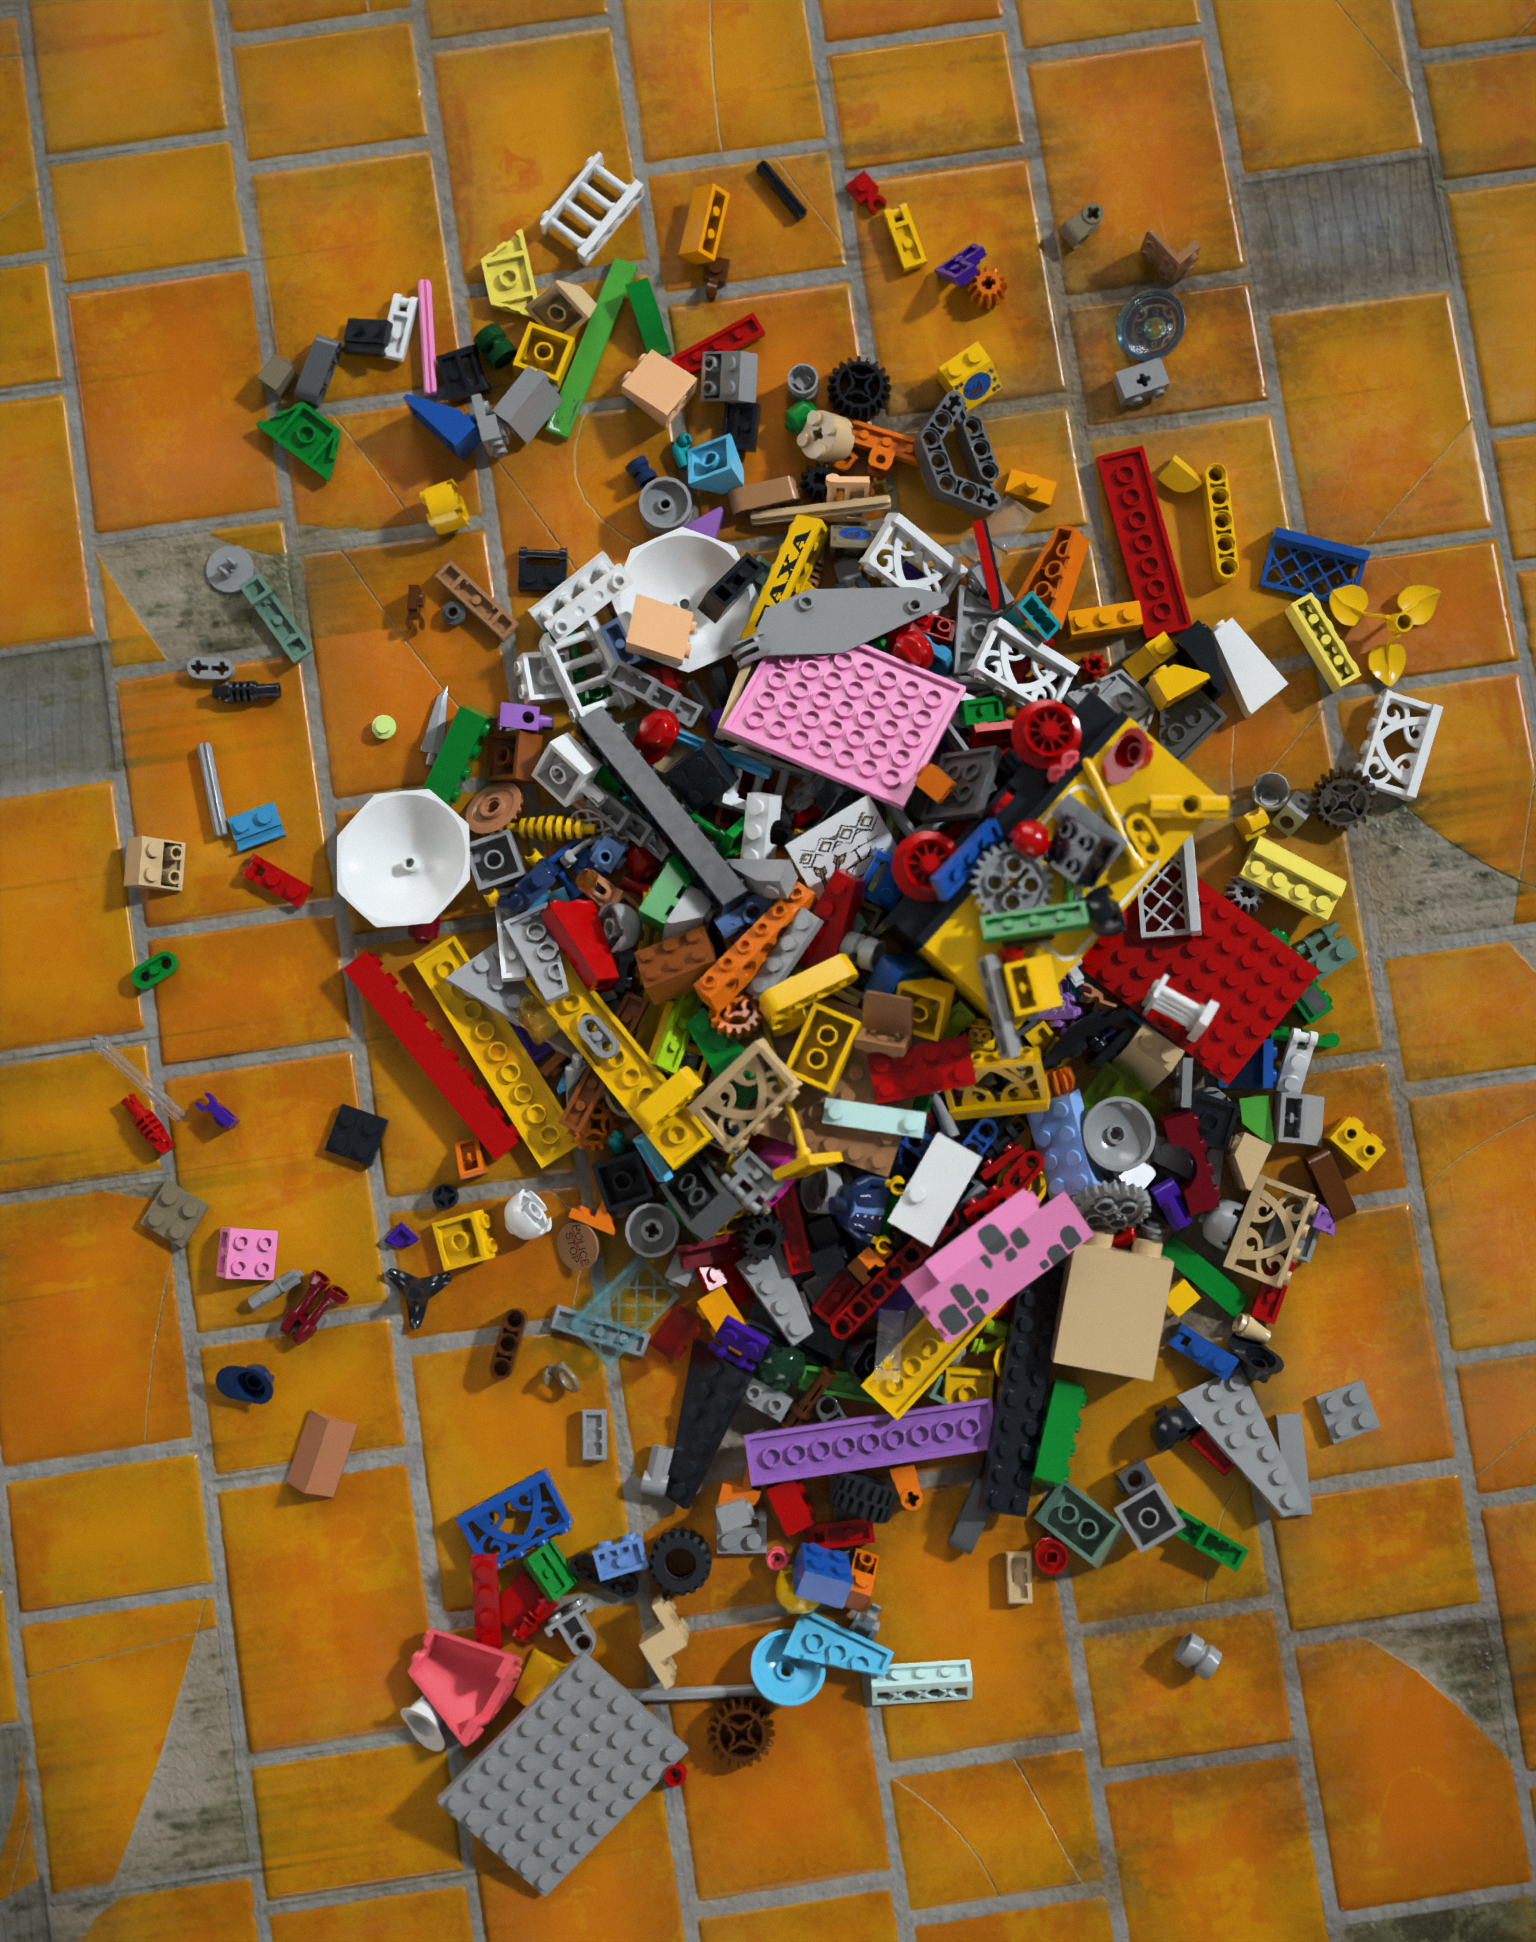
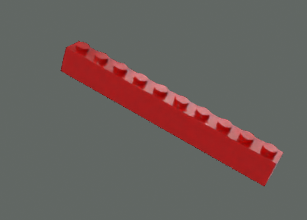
(432, 1056)

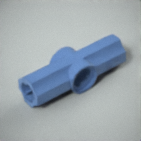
(739, 917)

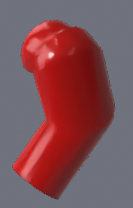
(1124, 1238)

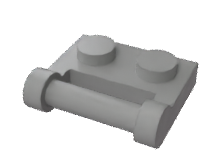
(744, 1539)

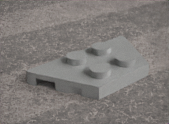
(971, 624)

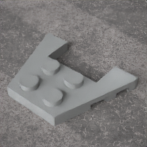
(1119, 694)

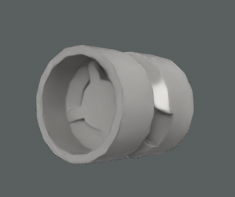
(802, 383)
(862, 950)
(1194, 1653)

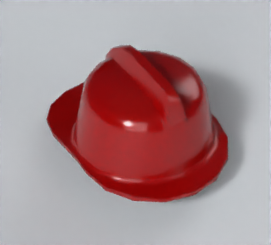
(911, 645)
(656, 734)
(1129, 754)

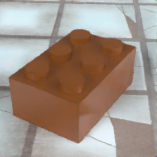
(675, 964)

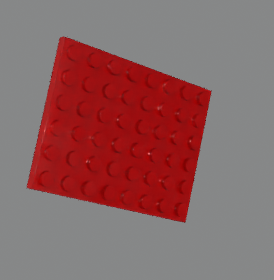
(1230, 963)

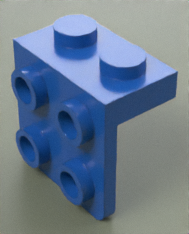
(1258, 1070)

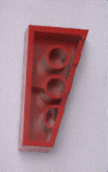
(838, 911)

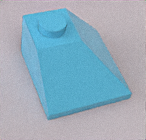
(715, 466)

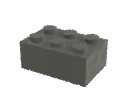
(700, 1197)

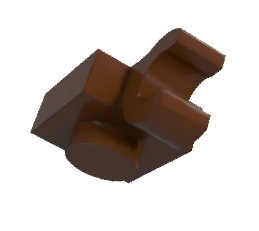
(715, 274)
(416, 600)

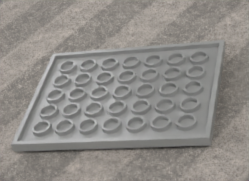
(562, 1773)

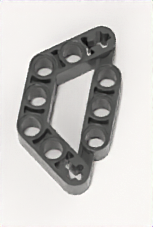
(980, 490)

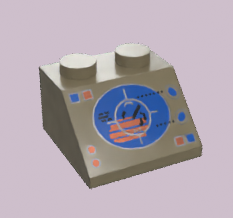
(850, 540)

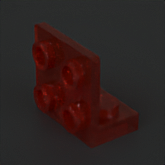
(675, 1332)

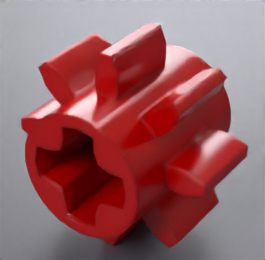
(1096, 672)

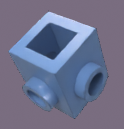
(615, 848)

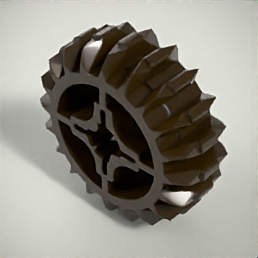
(1356, 784)

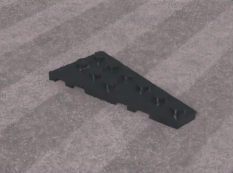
(708, 1406)

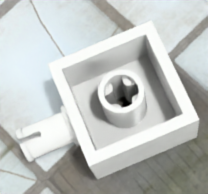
(569, 772)

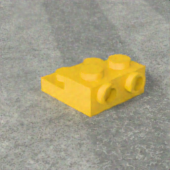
(464, 1239)

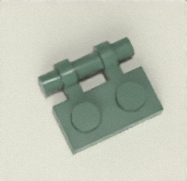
(1332, 956)

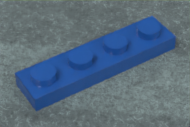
(958, 866)

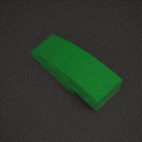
(647, 317)

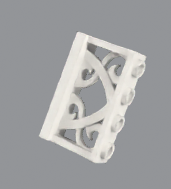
(919, 541)
(1010, 637)
(1426, 728)

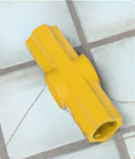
(1203, 806)

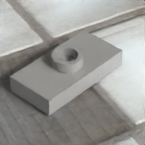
(594, 1434)

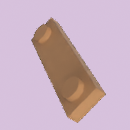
(477, 600)

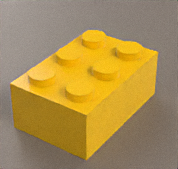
(823, 1047)

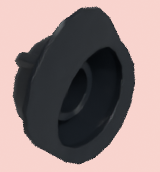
(1255, 1358)

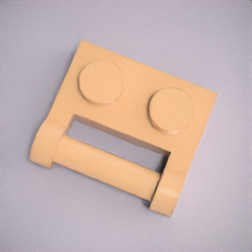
(853, 487)

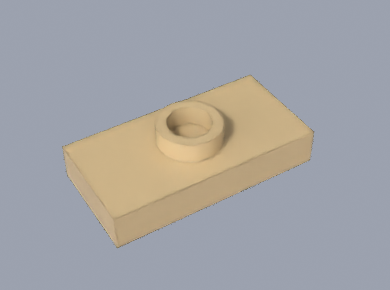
(1018, 1577)

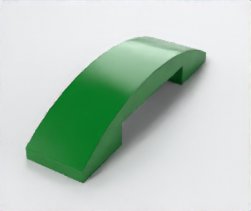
(1205, 1277)

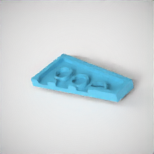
(832, 1645)

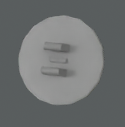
(229, 568)

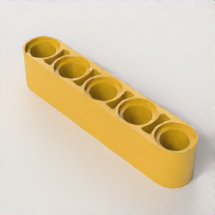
(1219, 512)

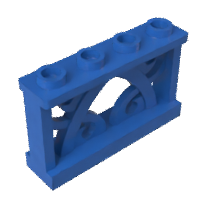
(531, 1488)

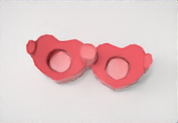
(1056, 771)

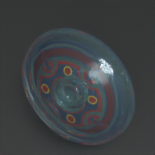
(1141, 315)

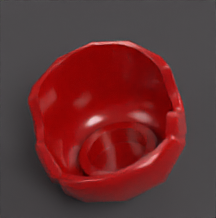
(1030, 838)

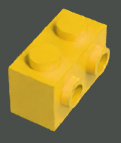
(1355, 1143)

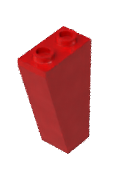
(583, 941)

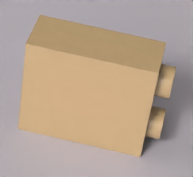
(1112, 1306)

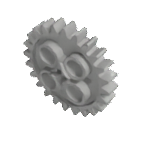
(995, 866)
(1113, 1205)

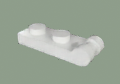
(402, 326)
(1296, 1061)

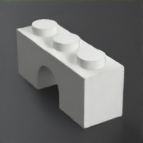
(760, 814)

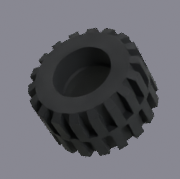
(863, 1497)
(680, 1583)

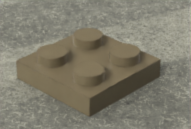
(175, 1214)

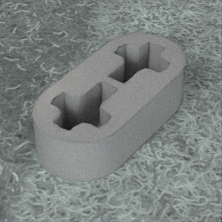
(210, 674)

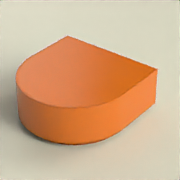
(846, 465)

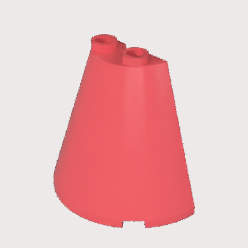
(464, 1681)

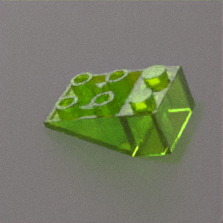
(1112, 1082)

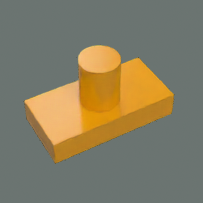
(1030, 488)

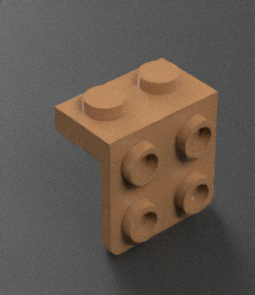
(1168, 263)
(886, 1024)

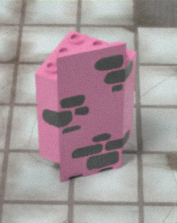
(995, 1260)

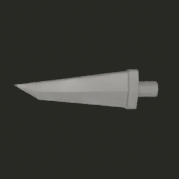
(436, 729)
(574, 1074)

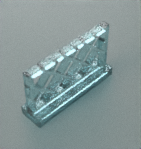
(608, 1294)

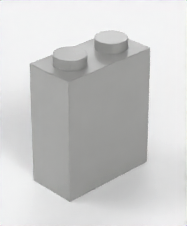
(528, 404)

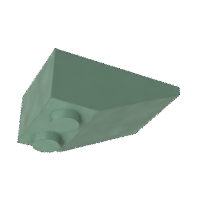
(1081, 1524)

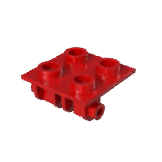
(524, 1607)

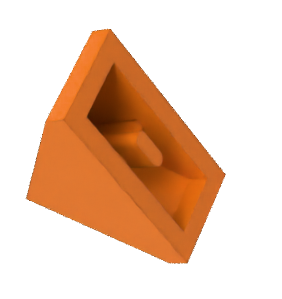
(470, 1158)

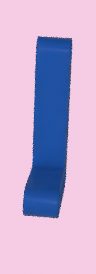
(972, 1136)

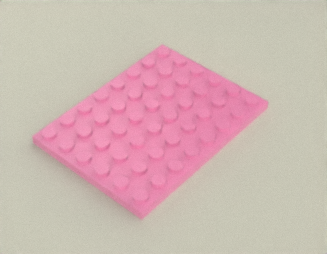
(848, 717)

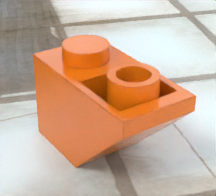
(934, 782)
(863, 1573)

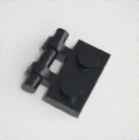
(1011, 1133)

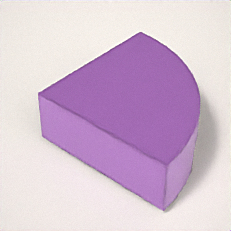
(1323, 1221)

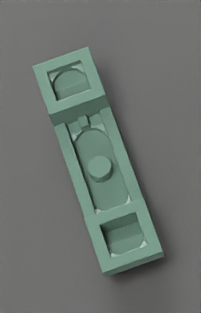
(276, 618)

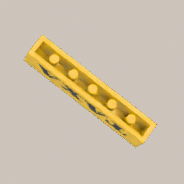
(791, 568)

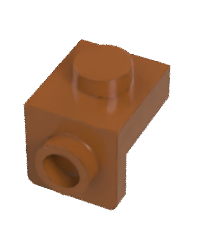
(554, 1065)

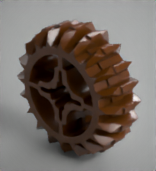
(733, 1724)

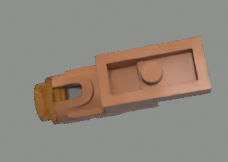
(603, 891)

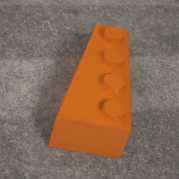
(1057, 570)

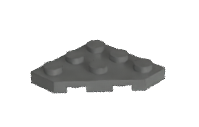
(1188, 724)

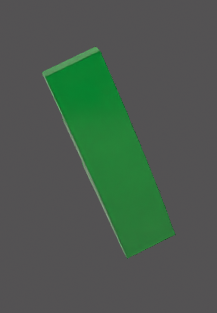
(1211, 1541)

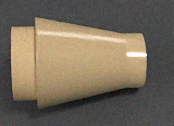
(1249, 1328)

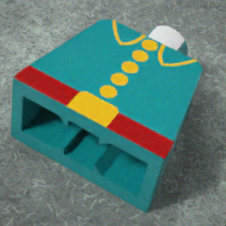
(1032, 617)

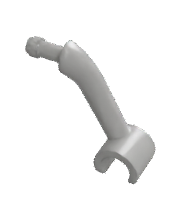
(569, 858)

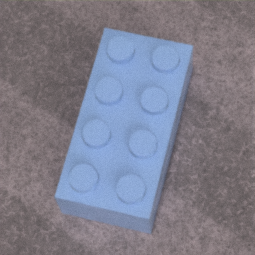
(1060, 1142)

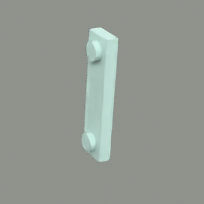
(874, 1118)

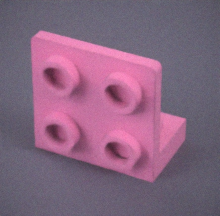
(247, 1253)

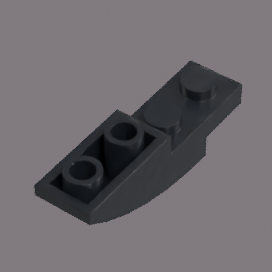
(1071, 1038)

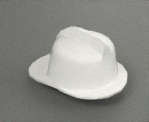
(425, 1723)

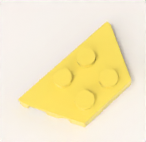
(510, 276)

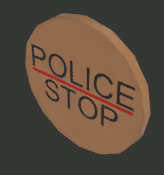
(578, 1246)

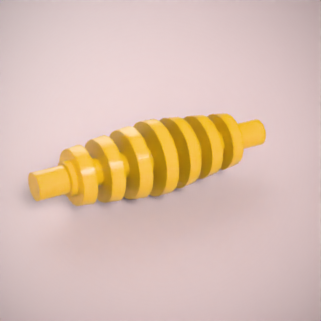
(552, 828)

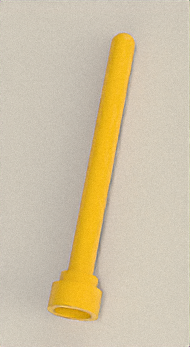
(1133, 860)

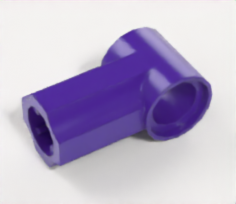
(1167, 1197)

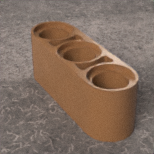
(764, 496)

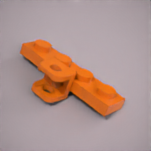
(883, 447)

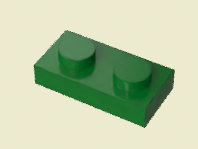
(980, 710)

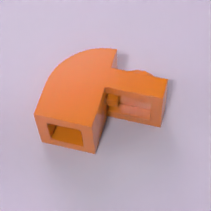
(733, 1490)

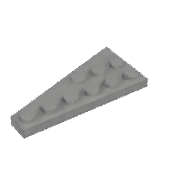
(483, 981)
(1241, 1432)

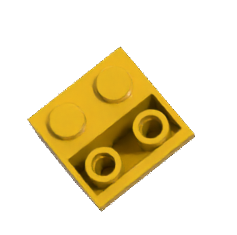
(1031, 985)

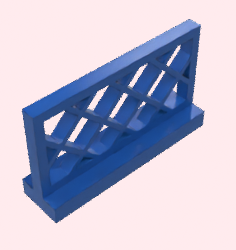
(1312, 546)

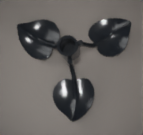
(829, 800)

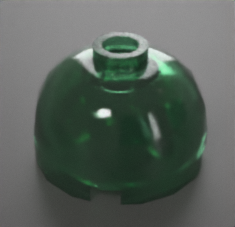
(781, 1368)

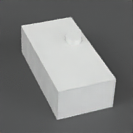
(935, 1189)

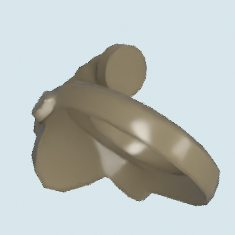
(559, 1370)

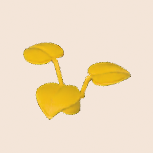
(1417, 608)

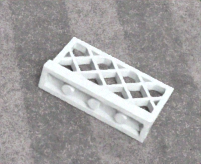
(1189, 893)

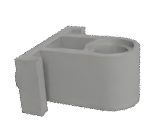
(574, 1625)

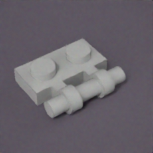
(757, 1175)

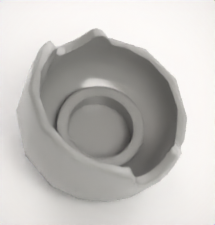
(1270, 791)

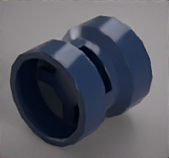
(640, 471)

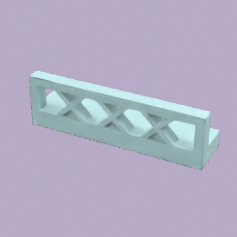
(922, 1678)

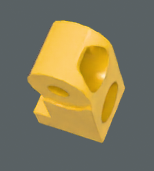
(1252, 824)

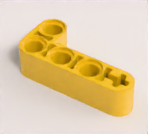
(805, 988)

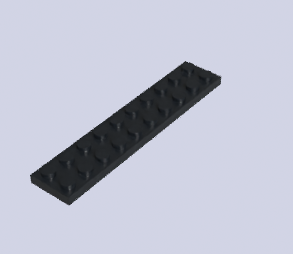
(1021, 1397)

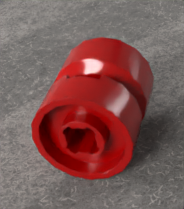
(1050, 1554)

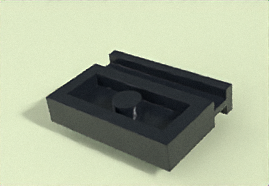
(367, 337)
(742, 423)

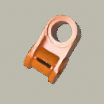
(905, 1481)

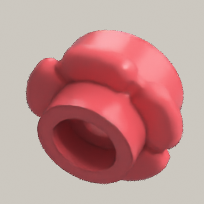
(770, 1558)

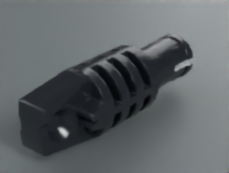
(245, 691)

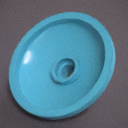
(766, 1665)

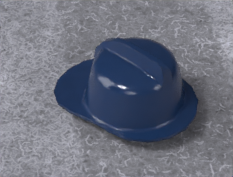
(246, 1383)

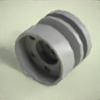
(827, 1183)

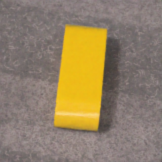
(668, 1099)

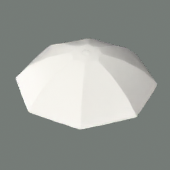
(680, 572)
(403, 858)

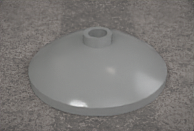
(1134, 1134)

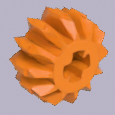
(995, 283)
(1059, 1080)

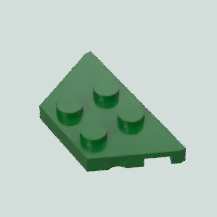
(306, 437)

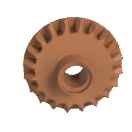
(494, 808)

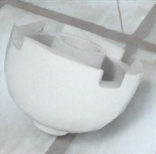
(526, 1217)

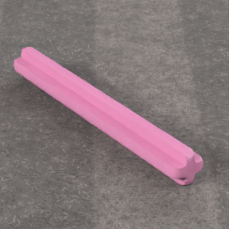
(427, 337)

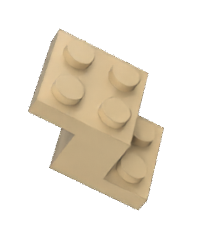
(664, 1639)

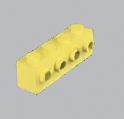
(1322, 642)

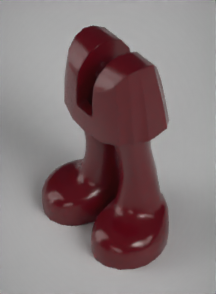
(332, 1296)

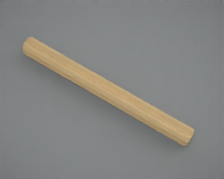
(821, 510)

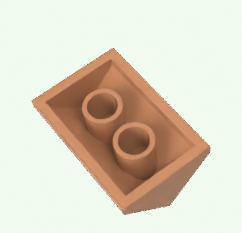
(321, 1454)

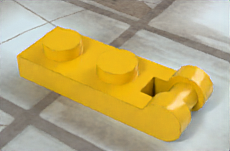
(905, 237)

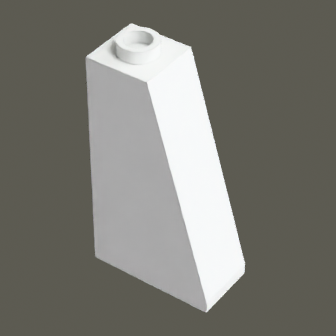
(1245, 667)

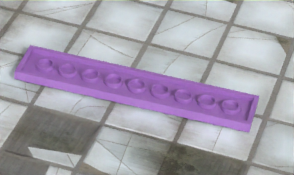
(868, 1441)

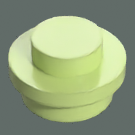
(384, 727)

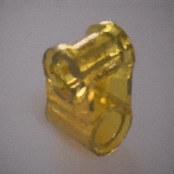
(538, 1023)

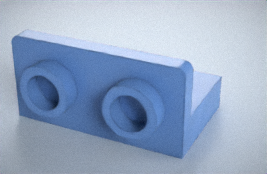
(620, 1557)

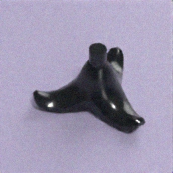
(418, 1291)

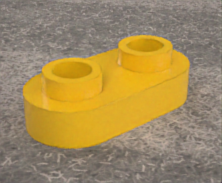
(1146, 836)

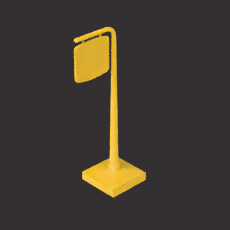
(806, 1162)

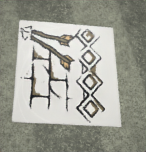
(842, 843)

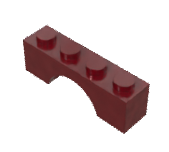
(1198, 1190)

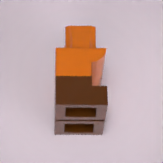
(868, 1262)

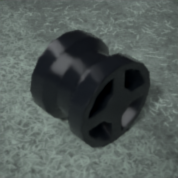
(441, 1197)

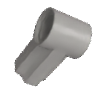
(656, 1475)

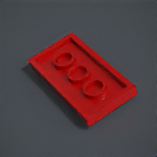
(923, 1070)

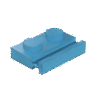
(256, 827)

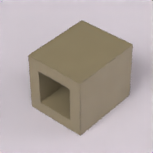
(277, 375)

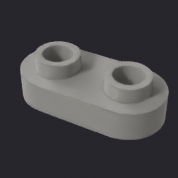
(599, 1037)

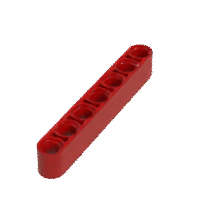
(889, 1285)

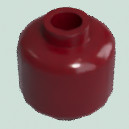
(425, 932)

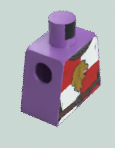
(512, 715)

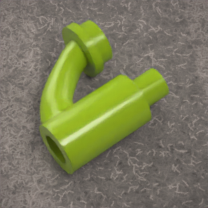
(994, 1327)

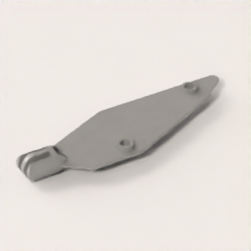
(833, 620)

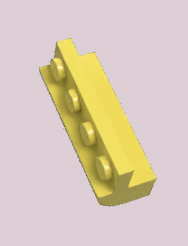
(1292, 878)

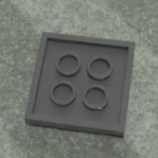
(974, 776)

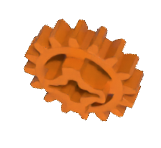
(737, 1016)
(598, 1131)

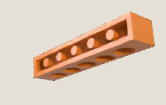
(750, 952)

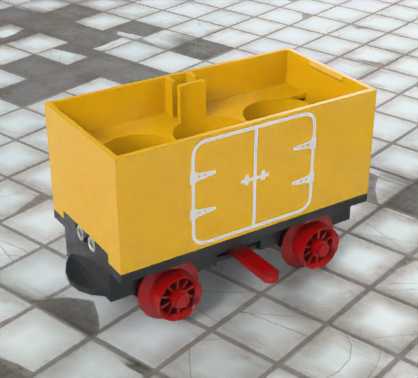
(949, 931)

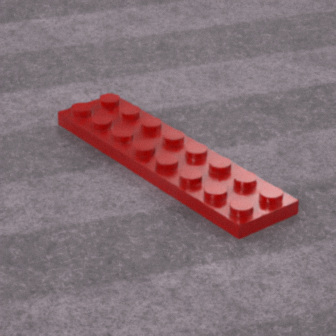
(1143, 541)

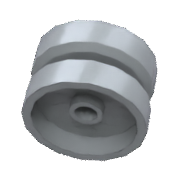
(653, 503)
(638, 1230)

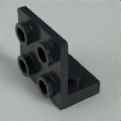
(1079, 852)

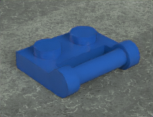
(583, 862)
(886, 890)

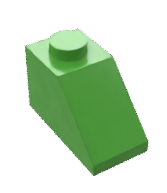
(1256, 1117)

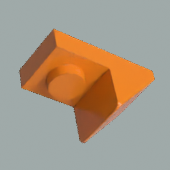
(602, 1220)

